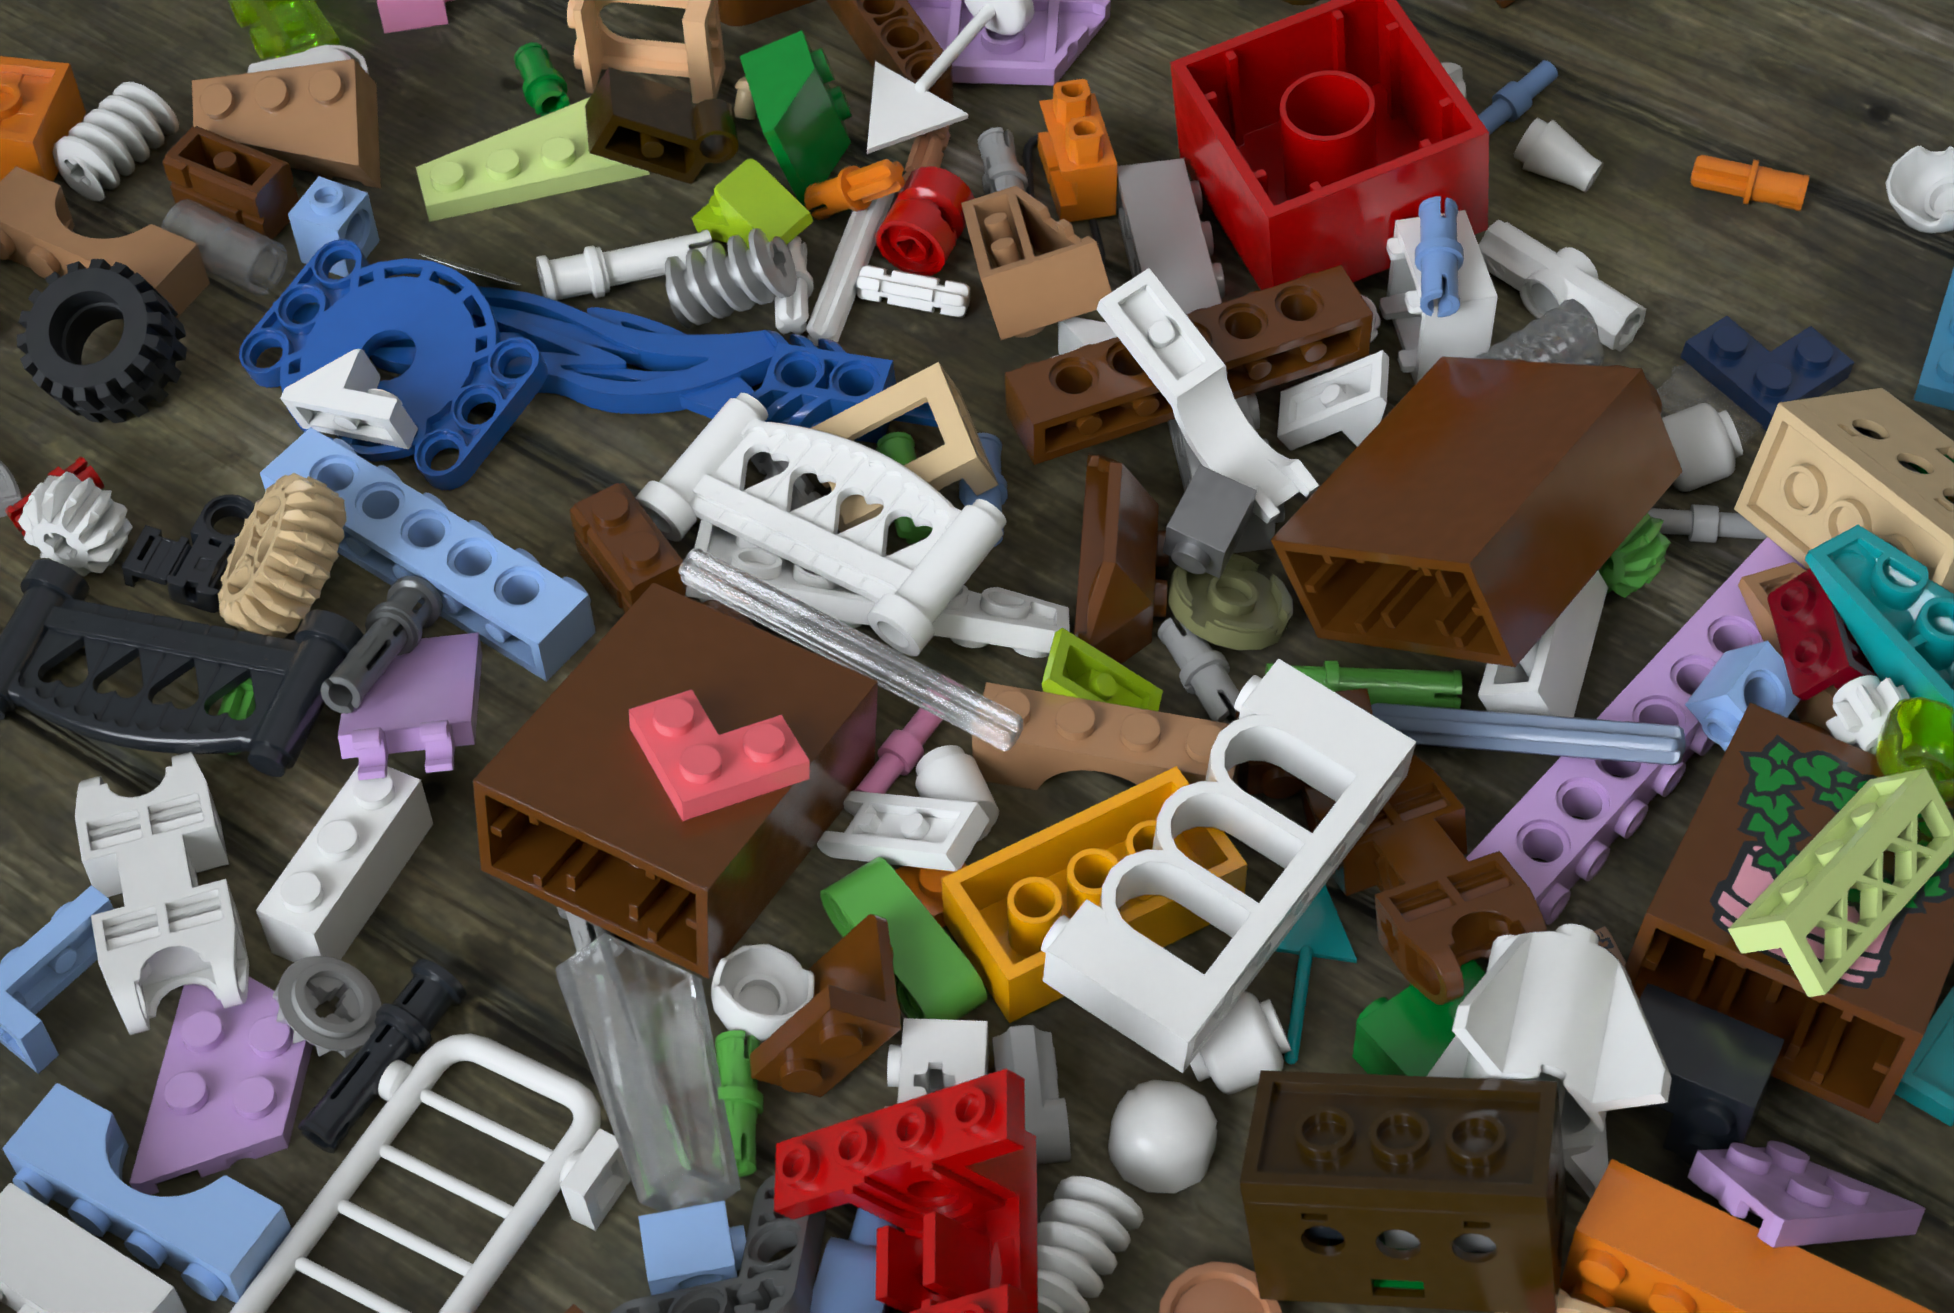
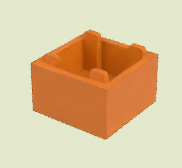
(36, 111)

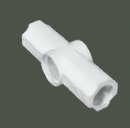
(1553, 277)

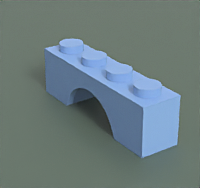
(77, 1157)

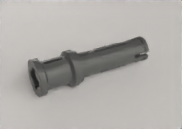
(390, 632)

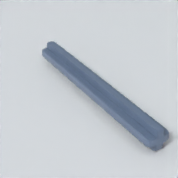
(1536, 733)

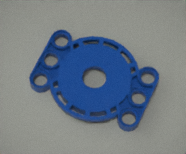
(453, 360)

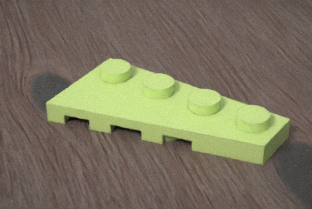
(519, 166)

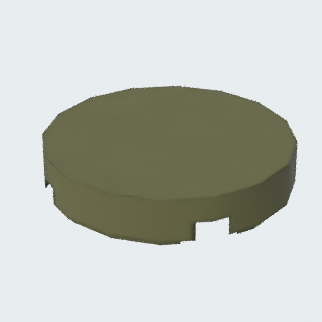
(1235, 610)

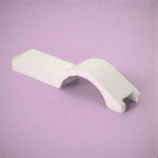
(1199, 393)

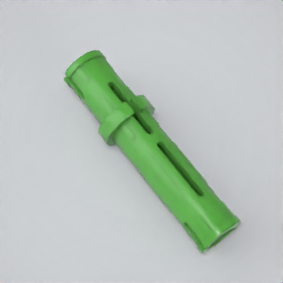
(1390, 686)

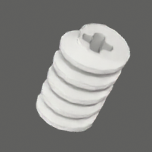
(113, 139)
(1077, 1242)

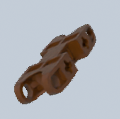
(1432, 900)

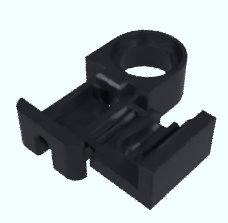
(185, 565)

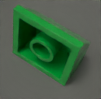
(798, 109)

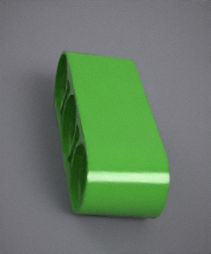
(928, 967)

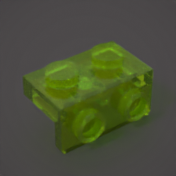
(283, 26)

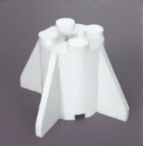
(1565, 1015)

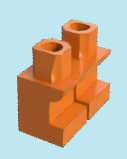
(1077, 153)

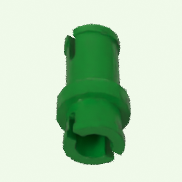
(543, 85)

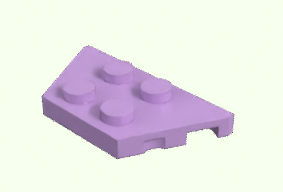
(1030, 57)
(222, 1087)
(1800, 1198)

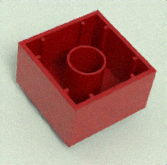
(1326, 138)

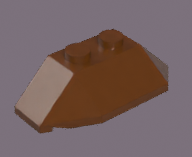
(1119, 562)

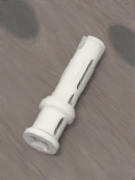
(598, 270)

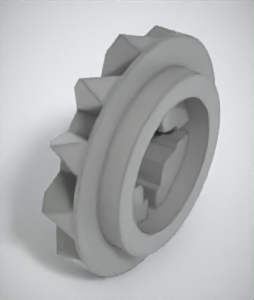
(321, 979)

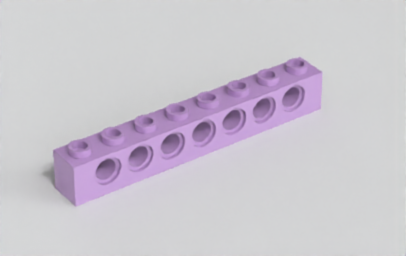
(1586, 788)

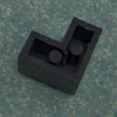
(1715, 1070)

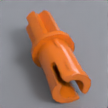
(1750, 181)
(854, 188)

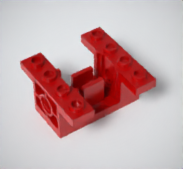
(950, 1175)

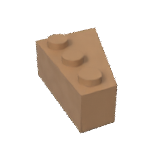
(306, 115)
(1032, 264)

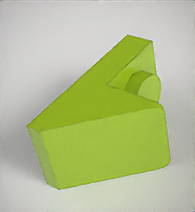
(749, 201)
(1087, 673)

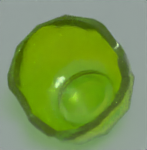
(1918, 737)

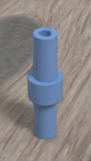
(1517, 97)

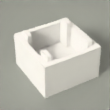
(1431, 337)

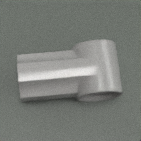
(1032, 1056)

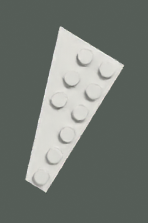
(969, 619)

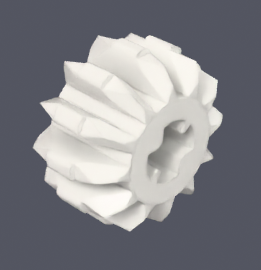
(75, 523)

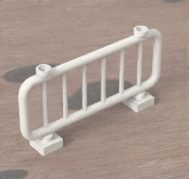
(582, 1165)

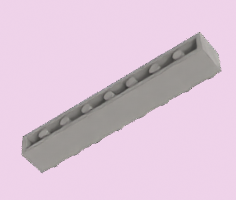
(1163, 232)

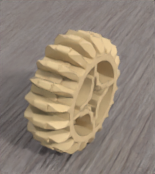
(282, 556)

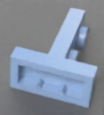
(43, 969)

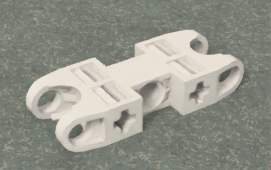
(169, 925)

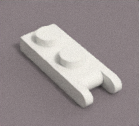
(907, 831)

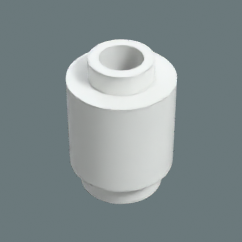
(955, 776)

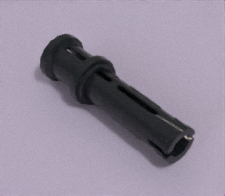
(399, 1030)

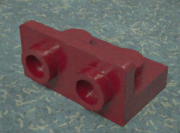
(1814, 638)

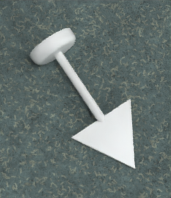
(908, 109)

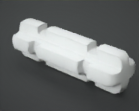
(913, 291)

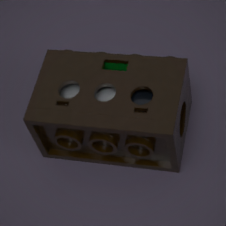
(1406, 1191)

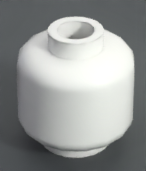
(1703, 444)
(1242, 1046)

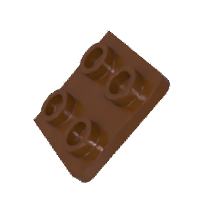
(843, 1022)

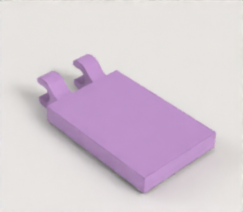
(416, 705)

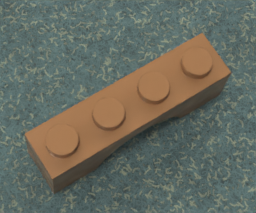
(40, 236)
(1094, 736)

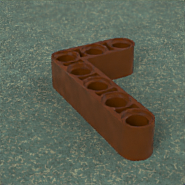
(881, 29)

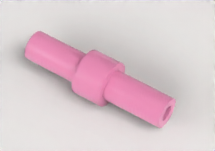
(900, 752)

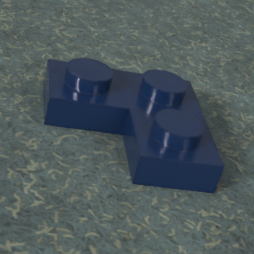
(1763, 378)

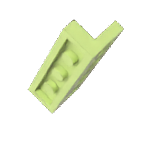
(1848, 856)

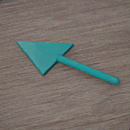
(1314, 935)

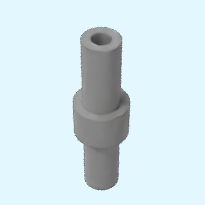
(1705, 523)

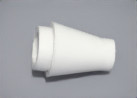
(1556, 155)

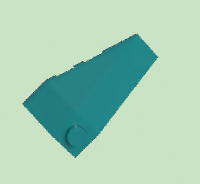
(1891, 611)

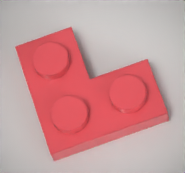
(711, 769)

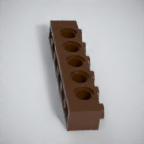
(1259, 338)

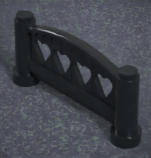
(284, 673)

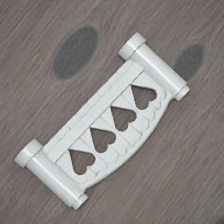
(906, 586)

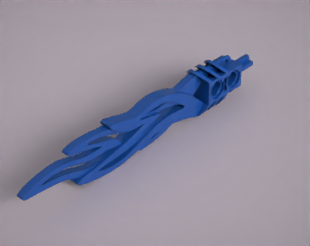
(690, 372)

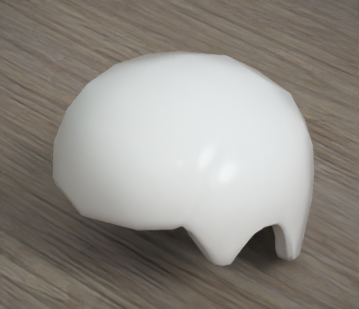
(1923, 189)
(759, 989)
(1162, 1136)

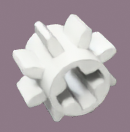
(1863, 709)

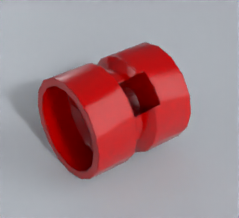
(924, 221)

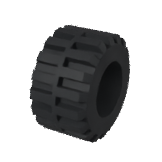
(71, 312)

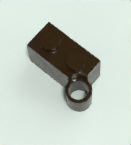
(657, 128)

